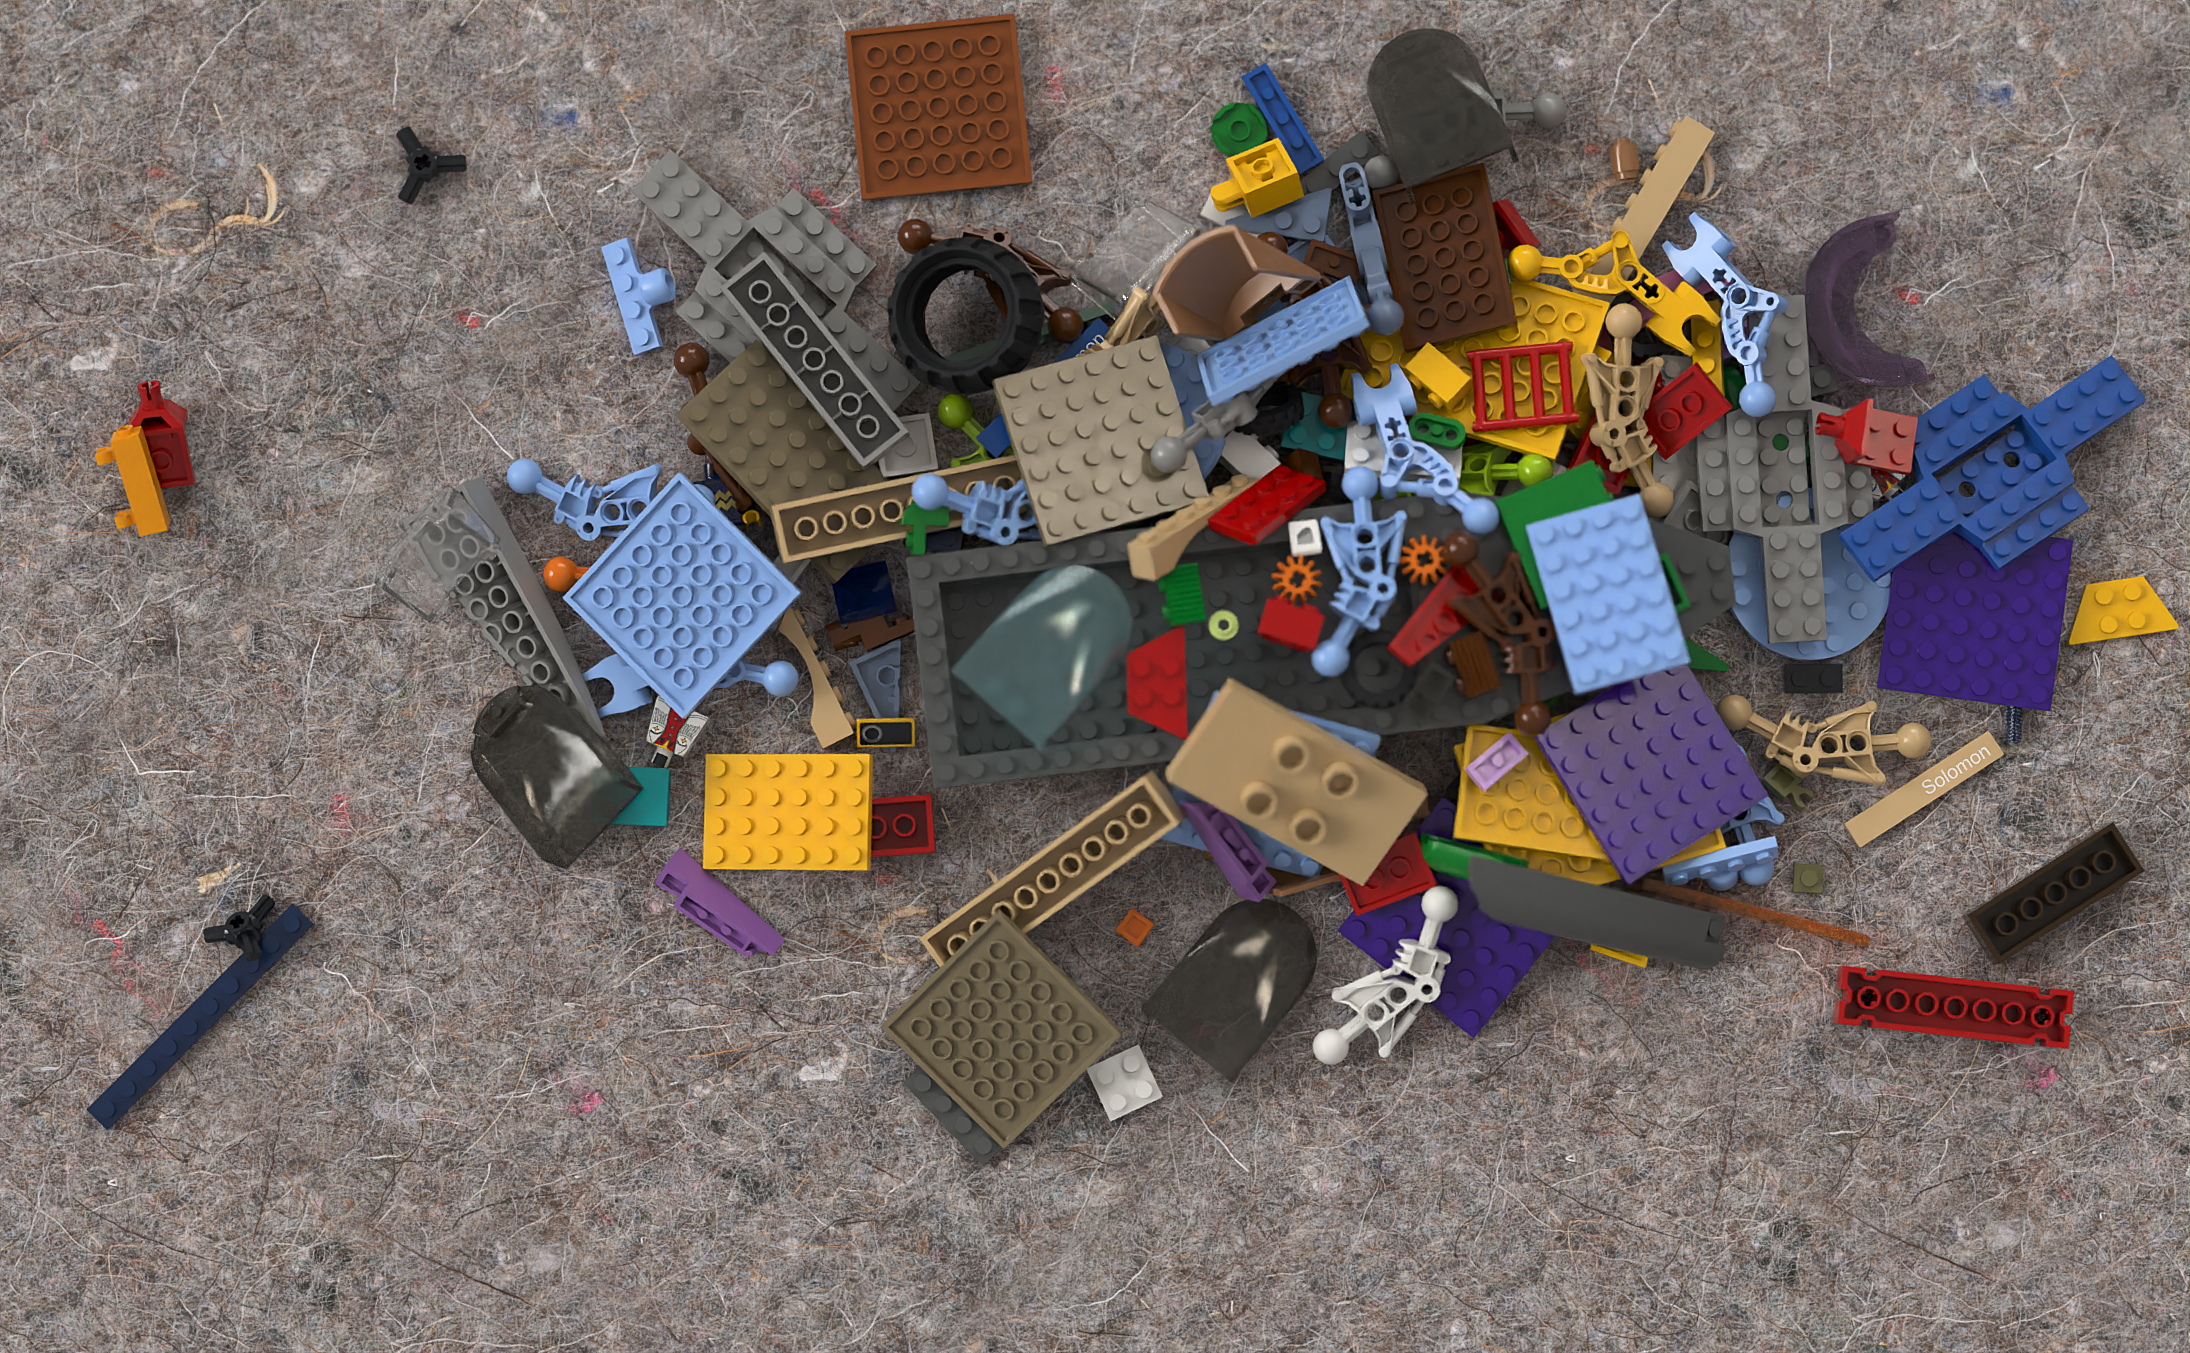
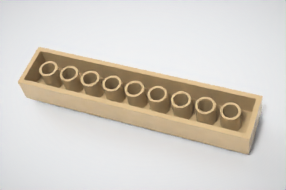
(874, 511)
(1065, 865)

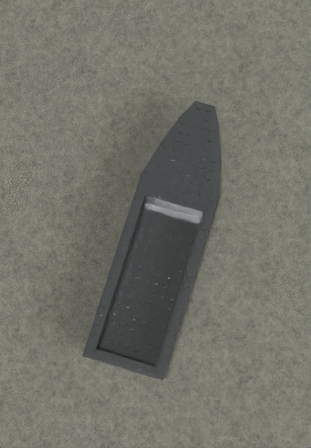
(967, 590)

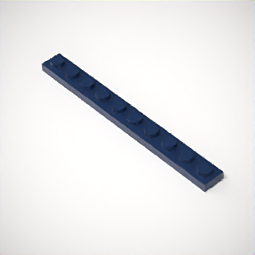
(198, 1018)

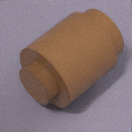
(1624, 159)

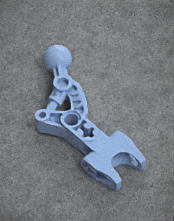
(1709, 261)
(1387, 410)
(632, 690)

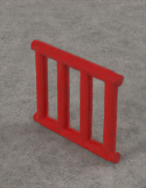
(1534, 353)

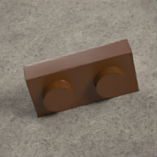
(1334, 260)

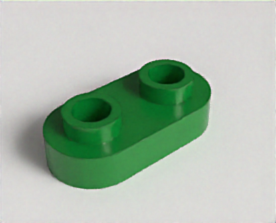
(1439, 429)

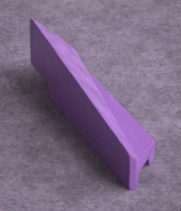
(1231, 849)
(716, 907)

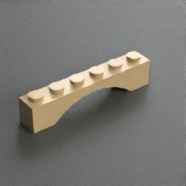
(1159, 549)
(828, 717)

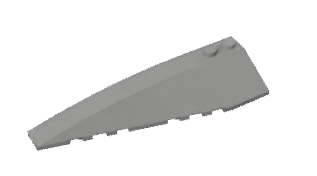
(517, 614)

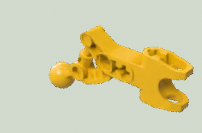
(1669, 308)

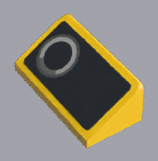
(885, 732)

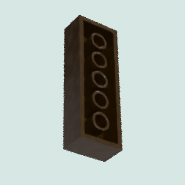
(2053, 893)

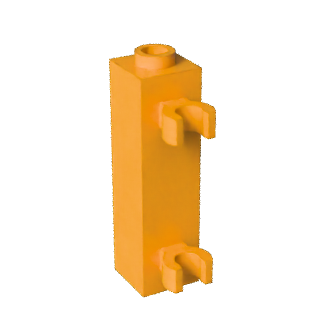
(139, 479)

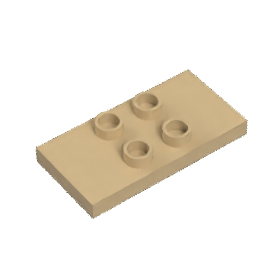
(1296, 782)

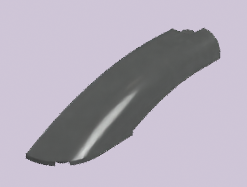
(1596, 914)

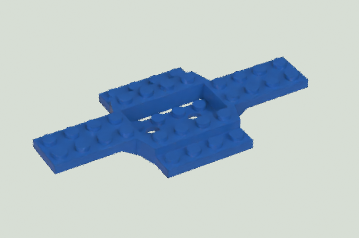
(2009, 505)

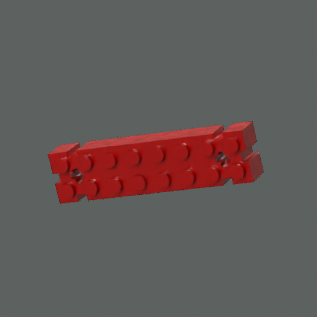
(1953, 1007)

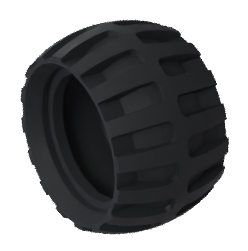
(912, 294)

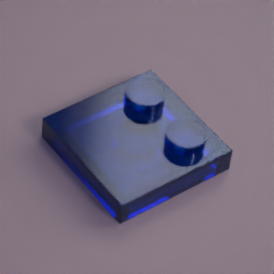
(864, 593)

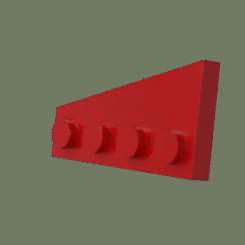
(1434, 618)

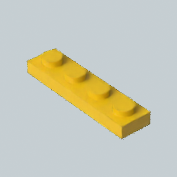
(1708, 346)

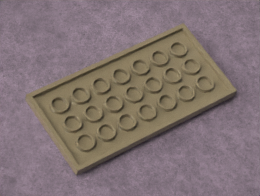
(774, 441)

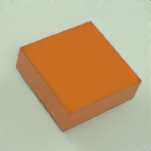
(1134, 927)

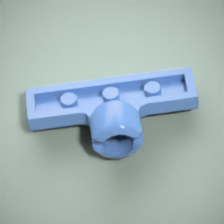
(637, 294)
(1722, 867)

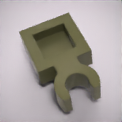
(1784, 784)

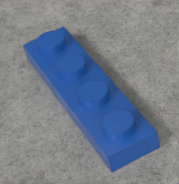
(1282, 118)

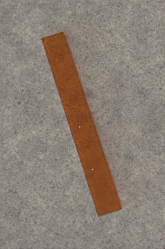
(1755, 912)

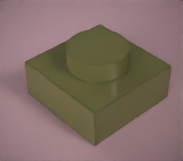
(1807, 878)

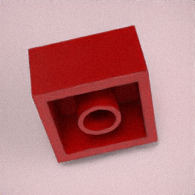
(1290, 624)

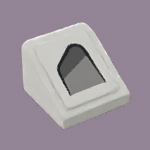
(1304, 538)

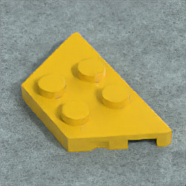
(2119, 611)

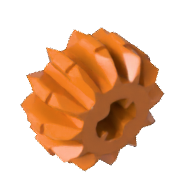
(1420, 550)
(1305, 585)

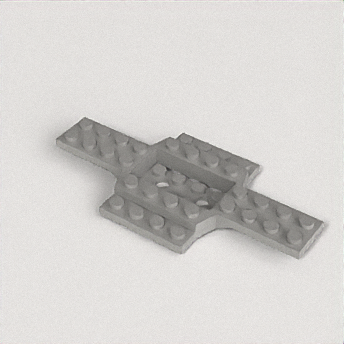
(796, 233)
(1744, 473)

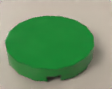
(1238, 128)

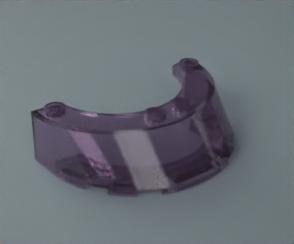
(1831, 310)

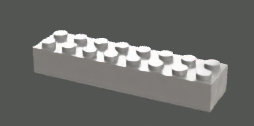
(814, 361)

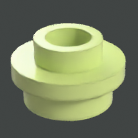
(1220, 634)

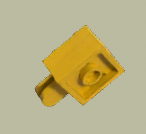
(1259, 180)

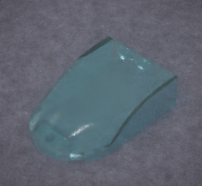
(1049, 649)

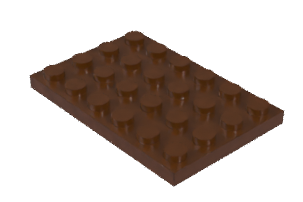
(1446, 258)

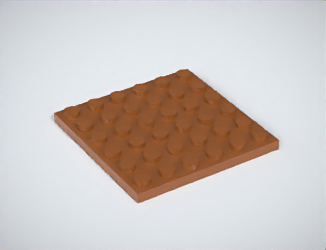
(938, 107)

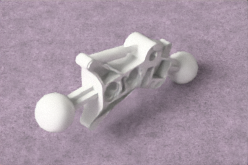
(1417, 959)

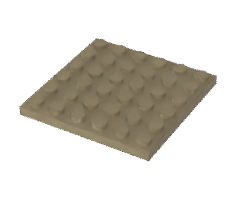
(1088, 439)
(1002, 1029)

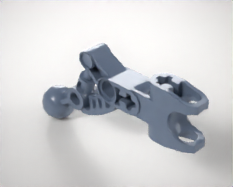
(1384, 314)

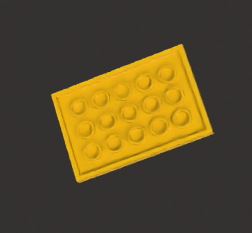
(1524, 806)
(788, 812)

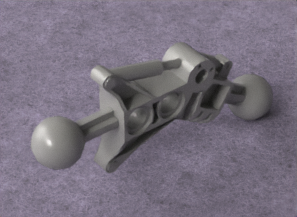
(1546, 110)
(1211, 422)

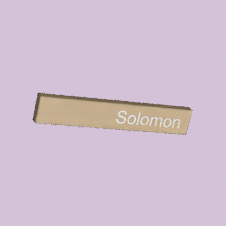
(1923, 789)

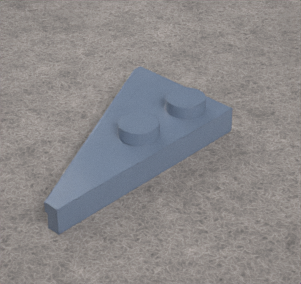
(1297, 220)
(880, 679)

